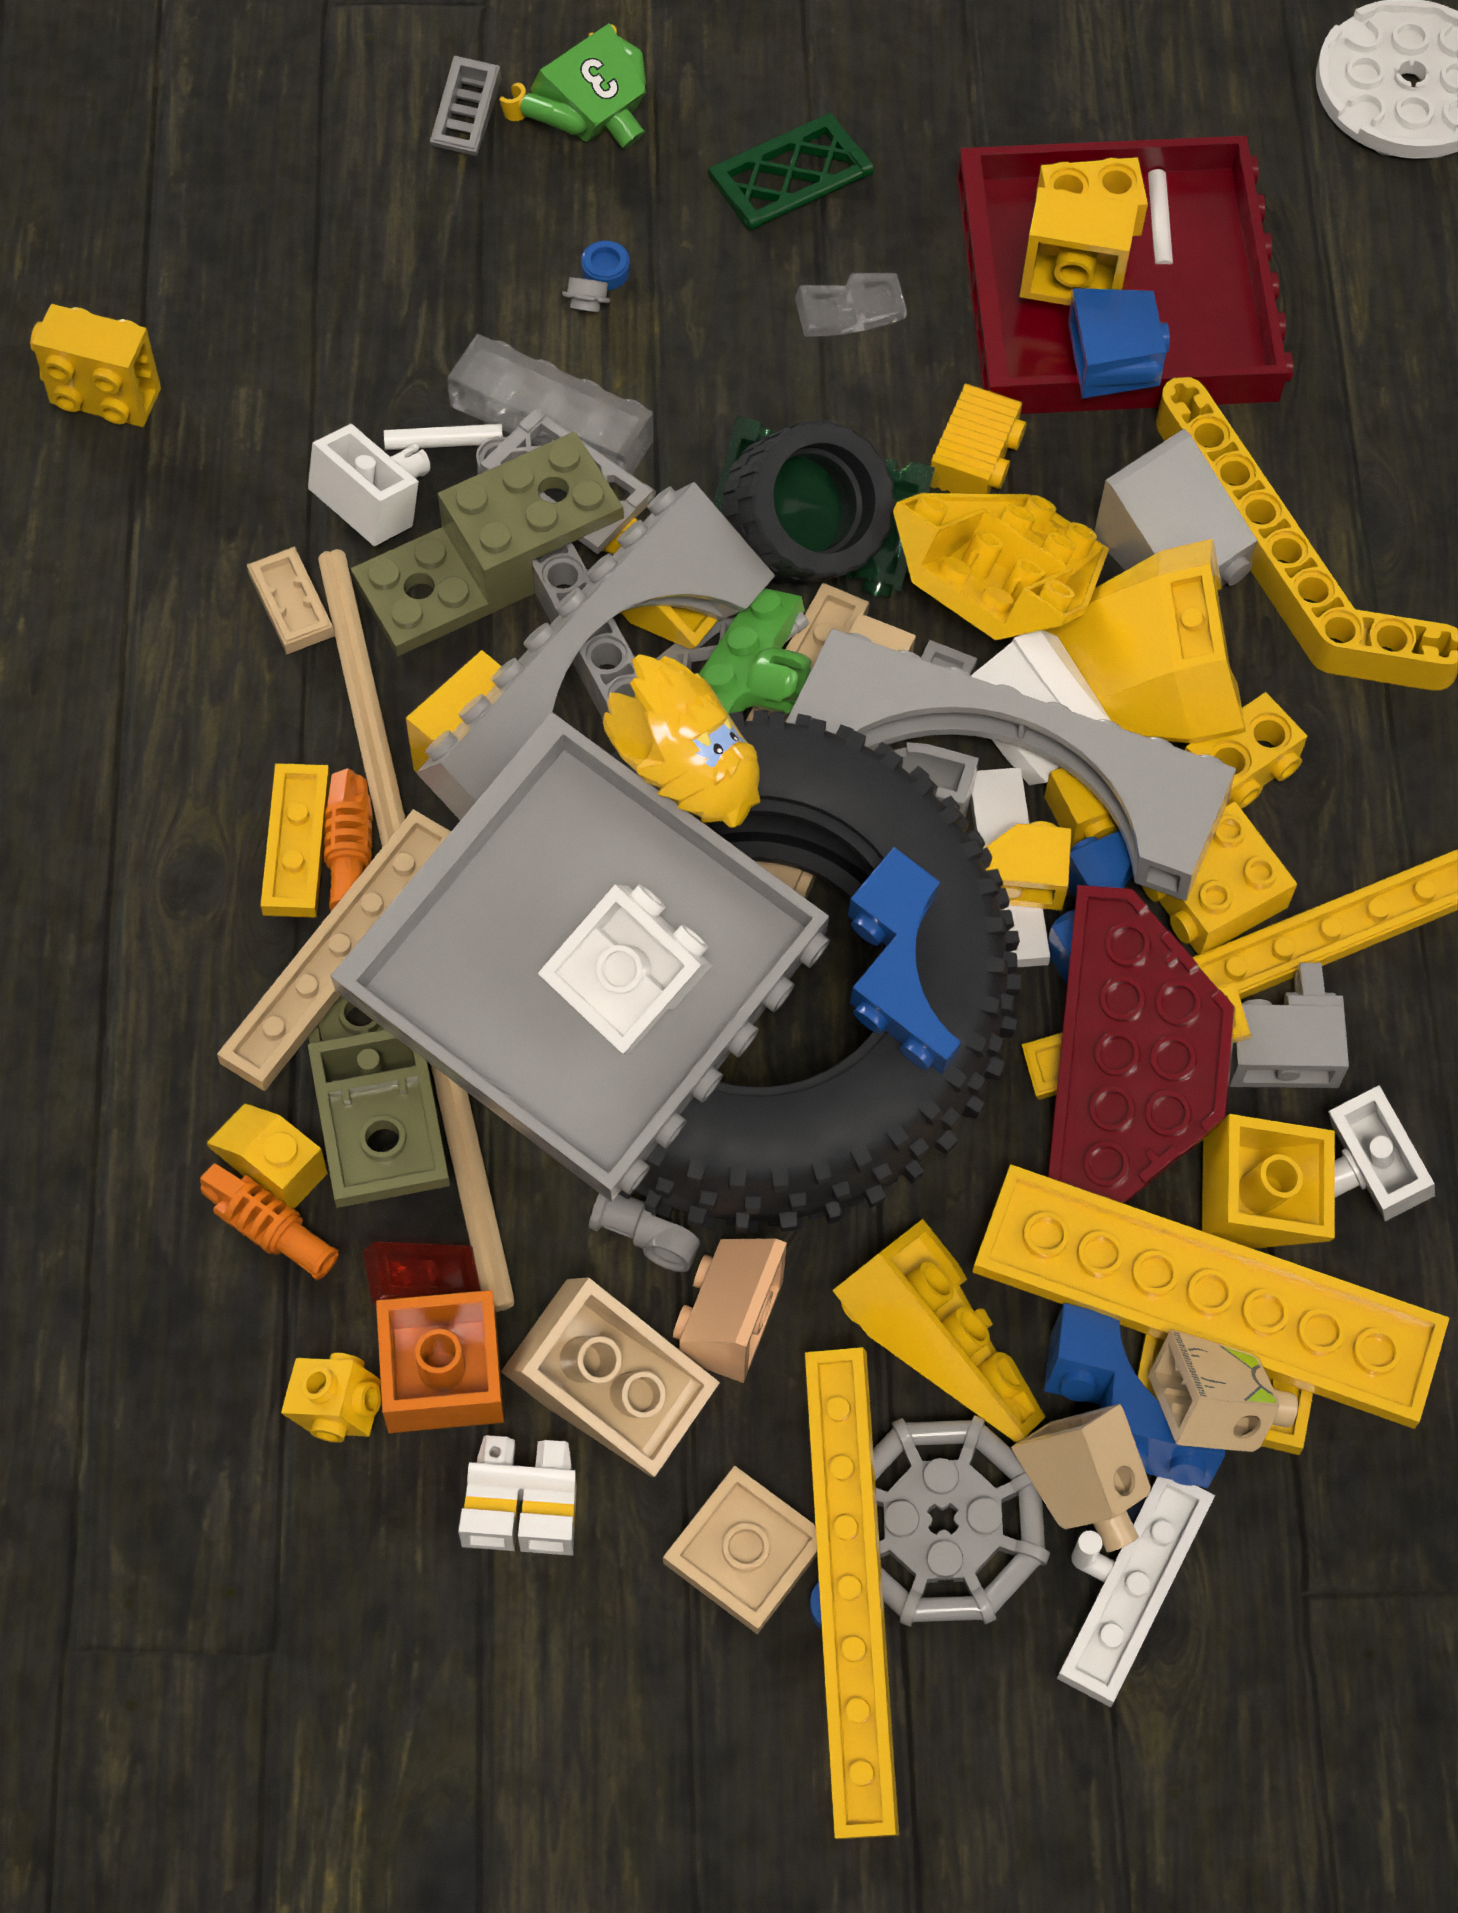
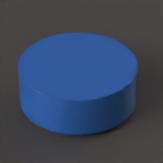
(606, 263)

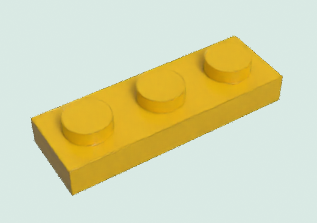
(295, 840)

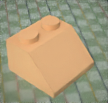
(732, 1305)

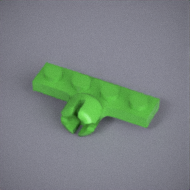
(749, 661)

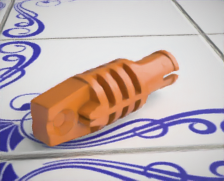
(347, 832)
(266, 1220)

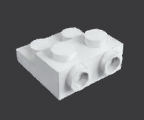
(626, 965)

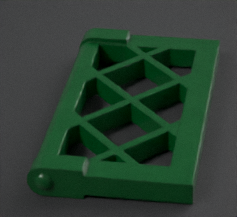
(796, 140)

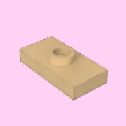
(290, 600)

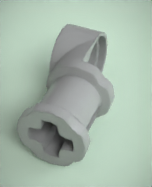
(660, 1239)

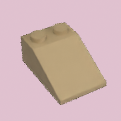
(610, 1375)

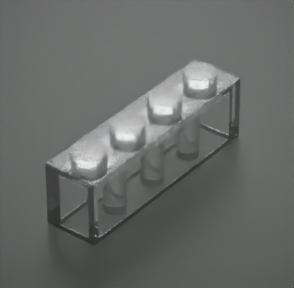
(507, 386)

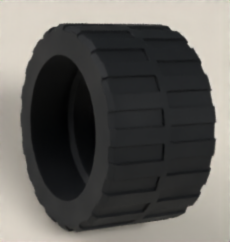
(860, 481)

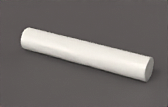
(1160, 217)
(441, 436)

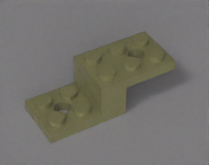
(487, 543)
(372, 1084)

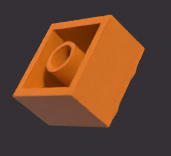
(439, 1361)

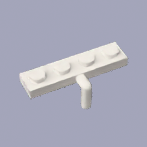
(1131, 1587)

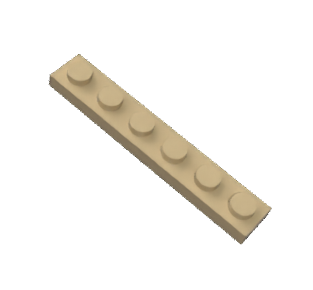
(305, 988)

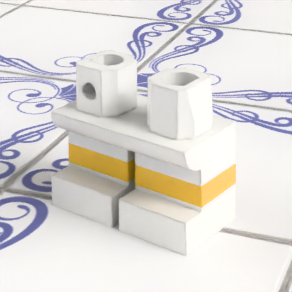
(496, 1492)

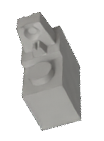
(1296, 1041)

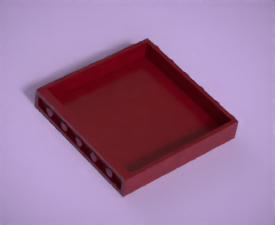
(1212, 296)

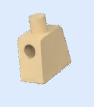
(1088, 1472)

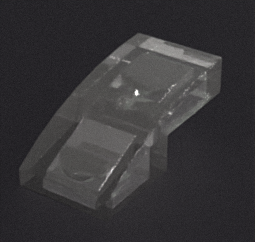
(861, 305)

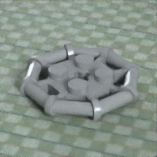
(978, 1518)

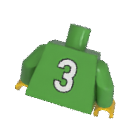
(587, 90)

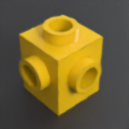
(333, 1397)

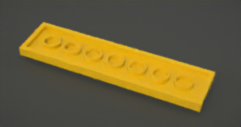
(1181, 1279)

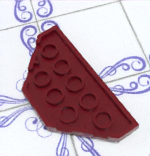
(1138, 1050)

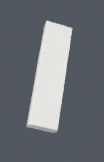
(996, 807)

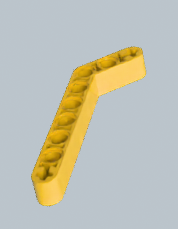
(1423, 649)

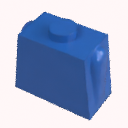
(1116, 340)

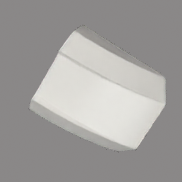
(1045, 671)

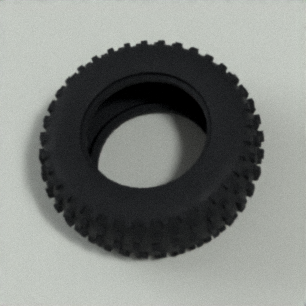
(875, 1114)

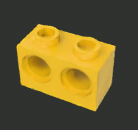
(1102, 179)
(1253, 762)

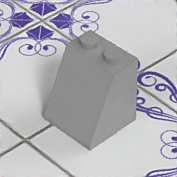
(1170, 502)

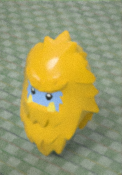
(684, 742)

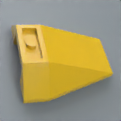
(1000, 559)
(1159, 648)

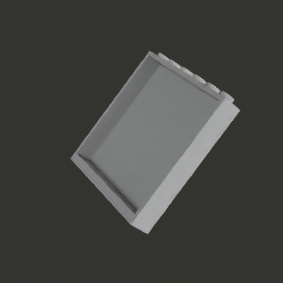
(536, 853)

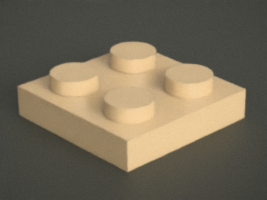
(744, 1549)

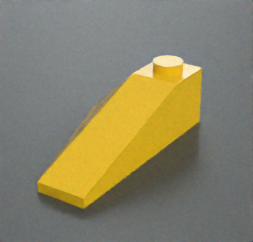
(917, 1311)

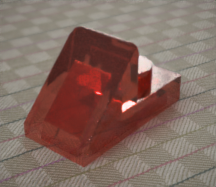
(419, 1270)

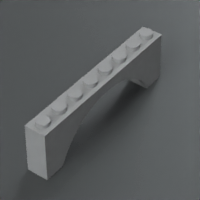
(674, 558)
(1156, 793)

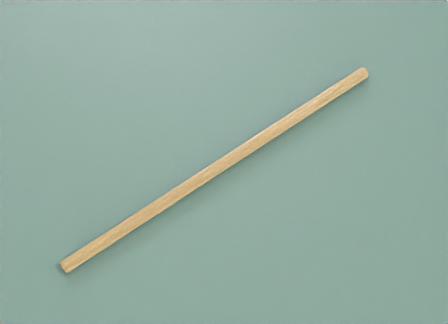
(389, 815)

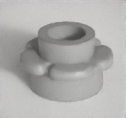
(586, 294)

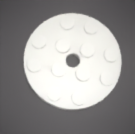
(1364, 84)

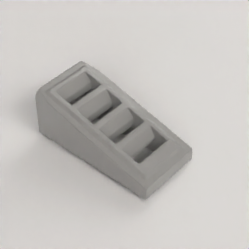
(470, 73)

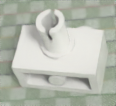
(366, 484)
(1378, 1155)

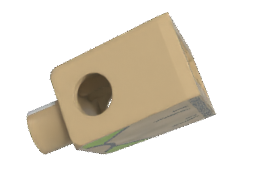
(1217, 1395)

